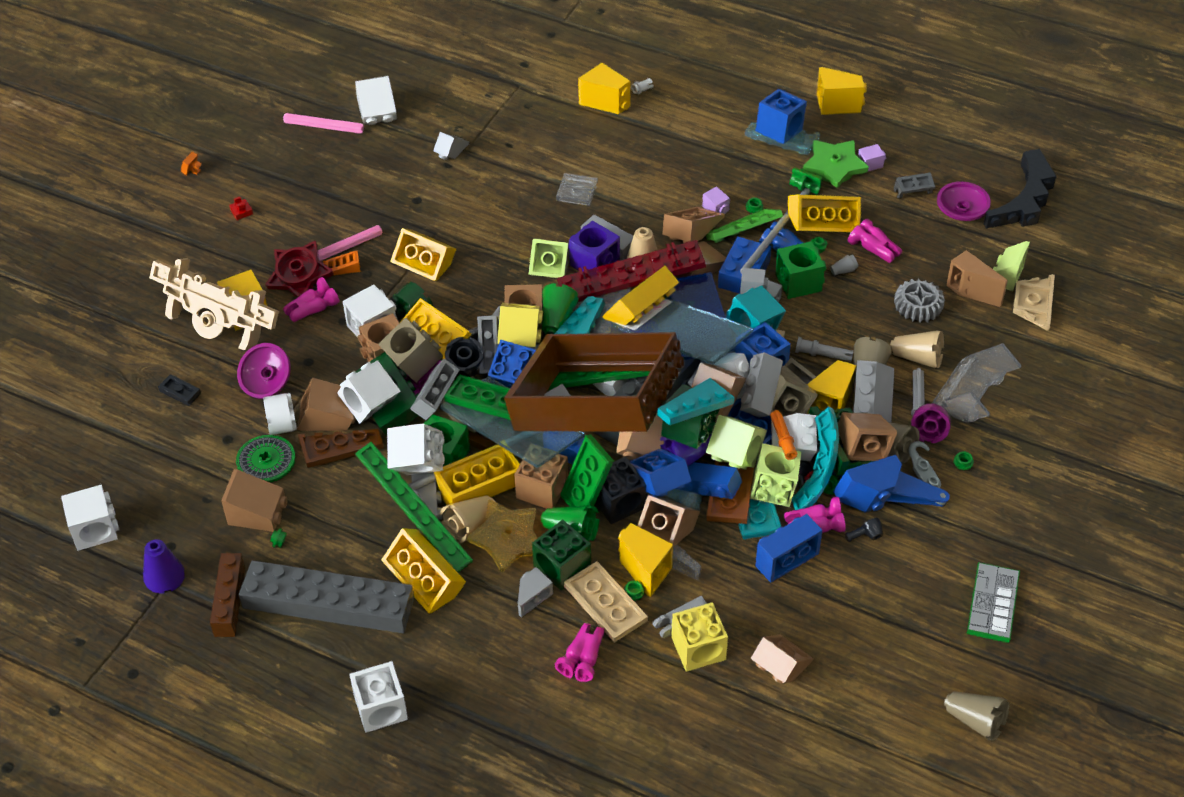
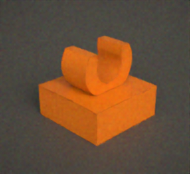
(191, 164)

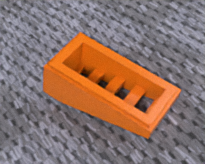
(347, 263)

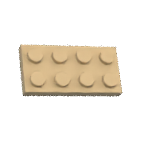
(605, 601)

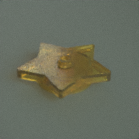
(505, 534)

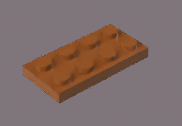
(734, 509)

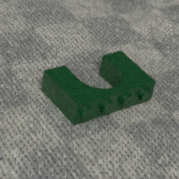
(398, 411)

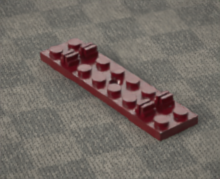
(617, 276)

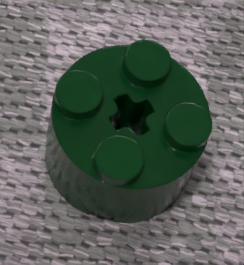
(407, 297)

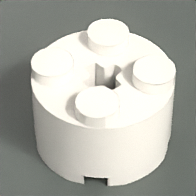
(279, 413)

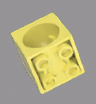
(520, 324)
(699, 636)

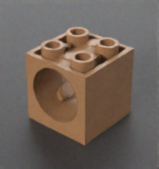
(525, 295)
(373, 333)
(542, 484)

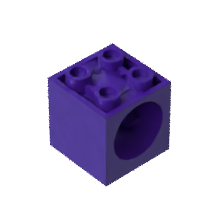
(593, 247)

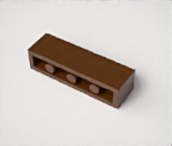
(226, 595)

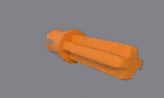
(785, 440)

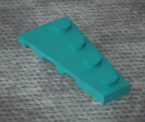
(583, 317)
(695, 402)

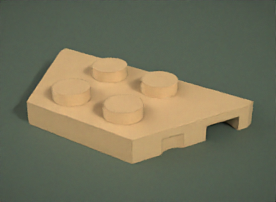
(1034, 300)

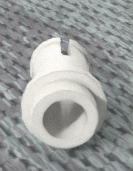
(638, 87)

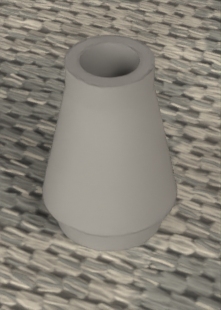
(844, 265)

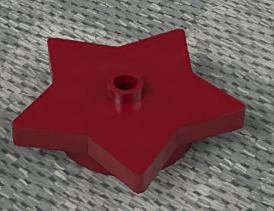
(297, 269)

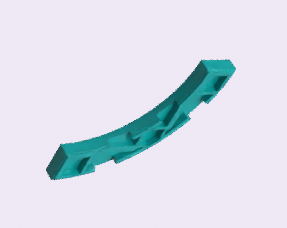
(824, 463)

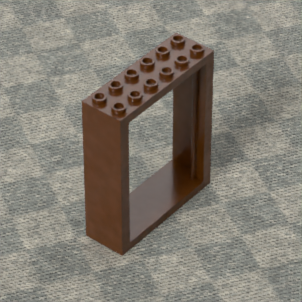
(595, 352)

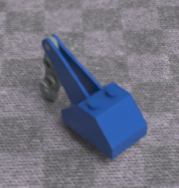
(882, 481)

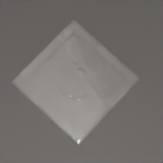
(576, 189)

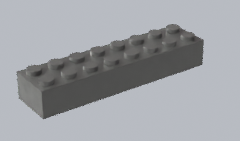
(327, 596)

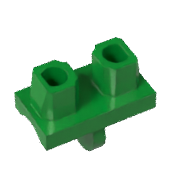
(804, 179)

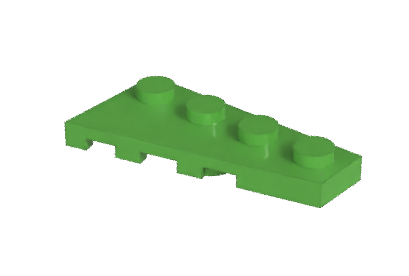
(744, 224)

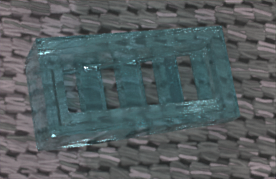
(686, 498)

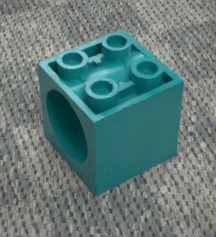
(755, 308)

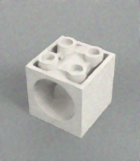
(367, 307)
(367, 390)
(415, 449)
(90, 517)
(378, 696)

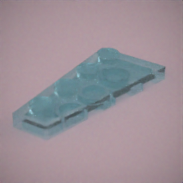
(800, 143)

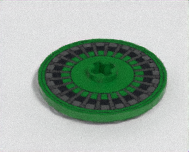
(277, 465)

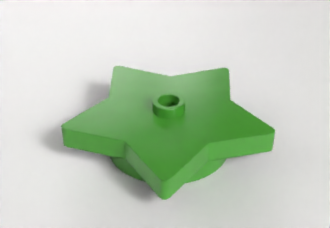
(835, 162)

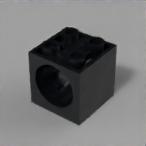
(622, 492)

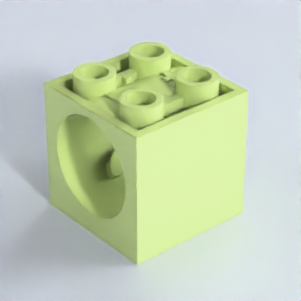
(735, 442)
(775, 476)

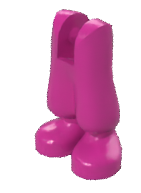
(875, 241)
(312, 301)
(825, 518)
(583, 649)

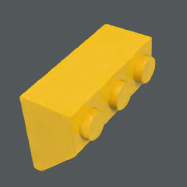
(422, 254)

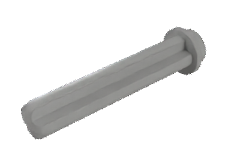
(918, 389)

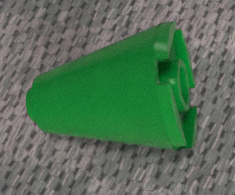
(557, 306)
(578, 517)

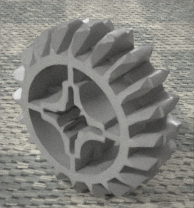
(919, 300)

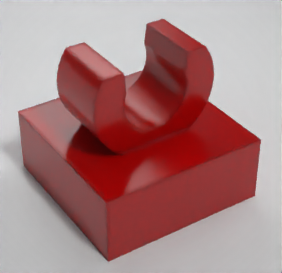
(240, 208)

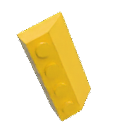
(824, 212)
(643, 297)
(478, 475)
(423, 567)

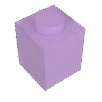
(872, 156)
(716, 201)

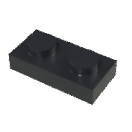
(179, 390)

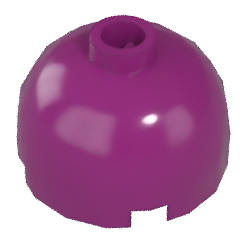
(931, 422)

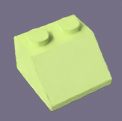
(549, 258)
(1012, 263)

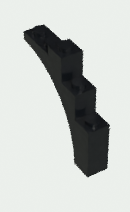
(1026, 205)

